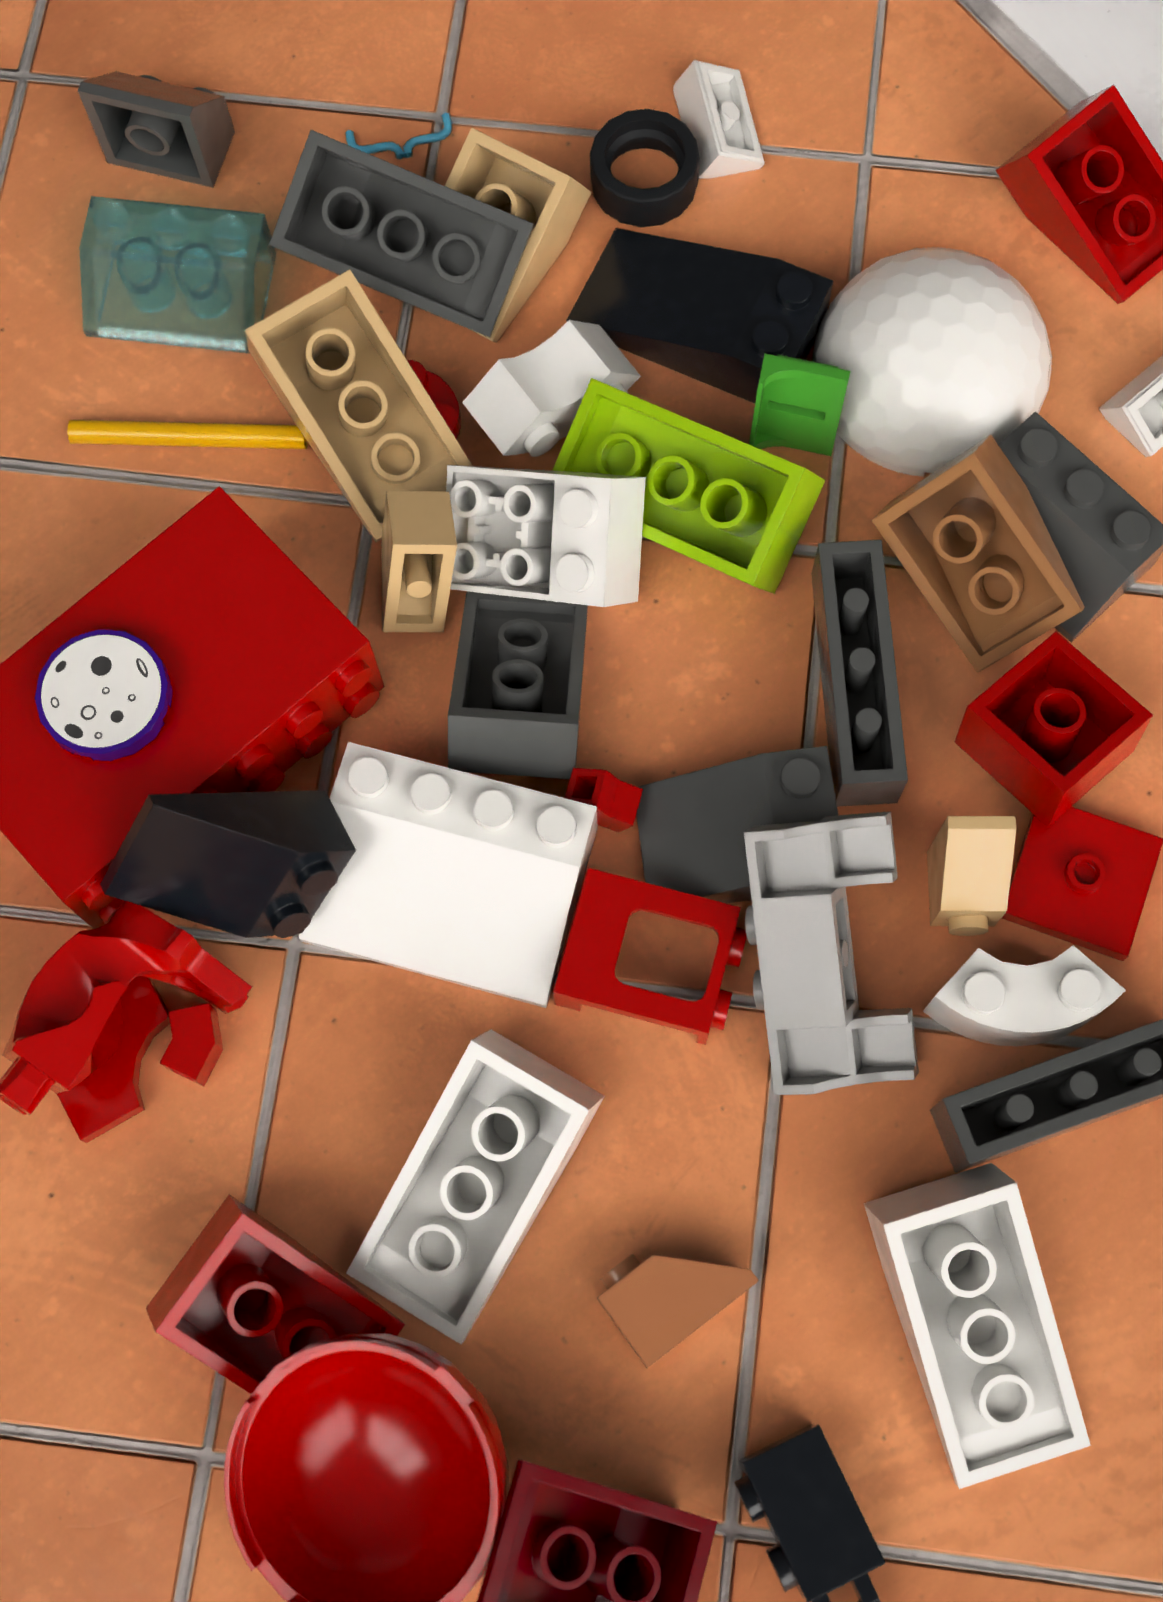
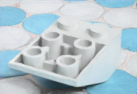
(547, 534)

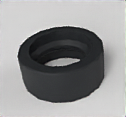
(644, 130)

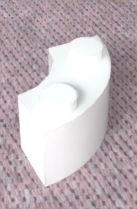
(534, 397)
(1023, 1003)

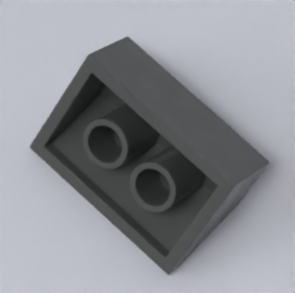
(1093, 521)

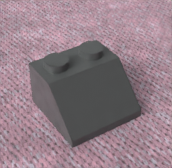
(159, 126)

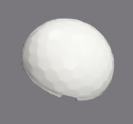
(934, 356)

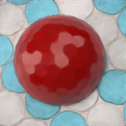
(366, 1474)

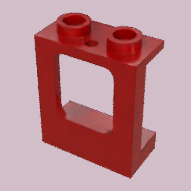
(596, 942)

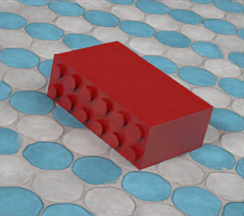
(255, 680)

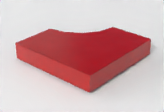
(112, 1090)

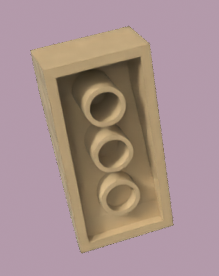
(354, 397)

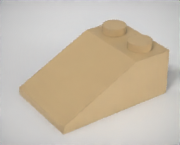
(526, 190)

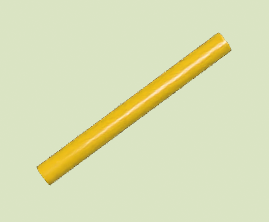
(186, 434)

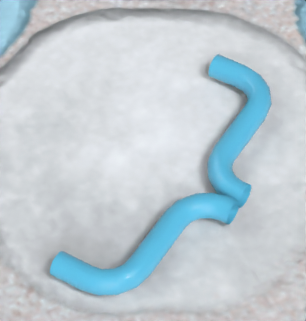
(407, 150)

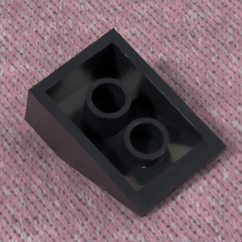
(233, 859)

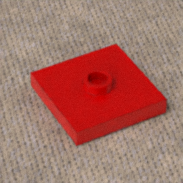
(1083, 881)

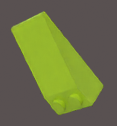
(702, 488)

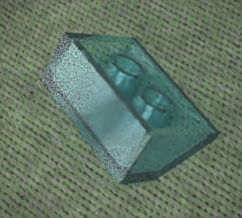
(174, 273)

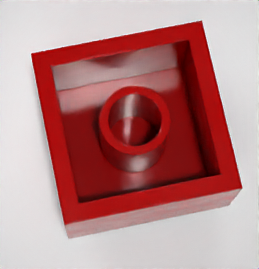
(1052, 728)

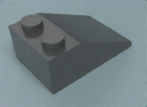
(517, 687)
(697, 821)

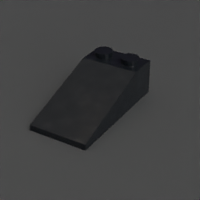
(703, 307)

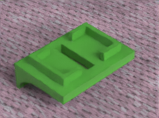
(798, 404)

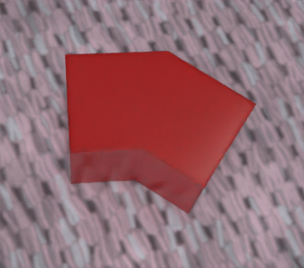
(615, 799)
(194, 1042)

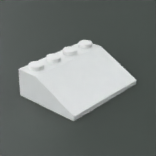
(454, 874)

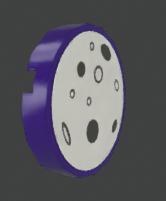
(103, 694)

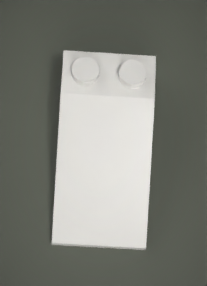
(474, 1183)
(978, 1322)

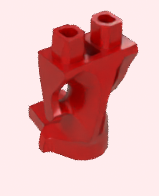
(75, 1007)

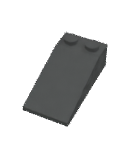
(401, 233)

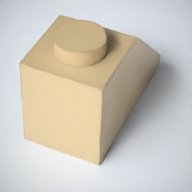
(417, 560)
(970, 872)

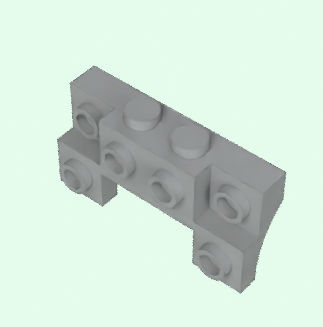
(807, 954)

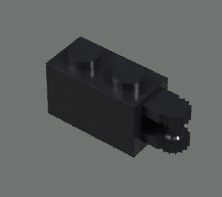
(811, 1516)

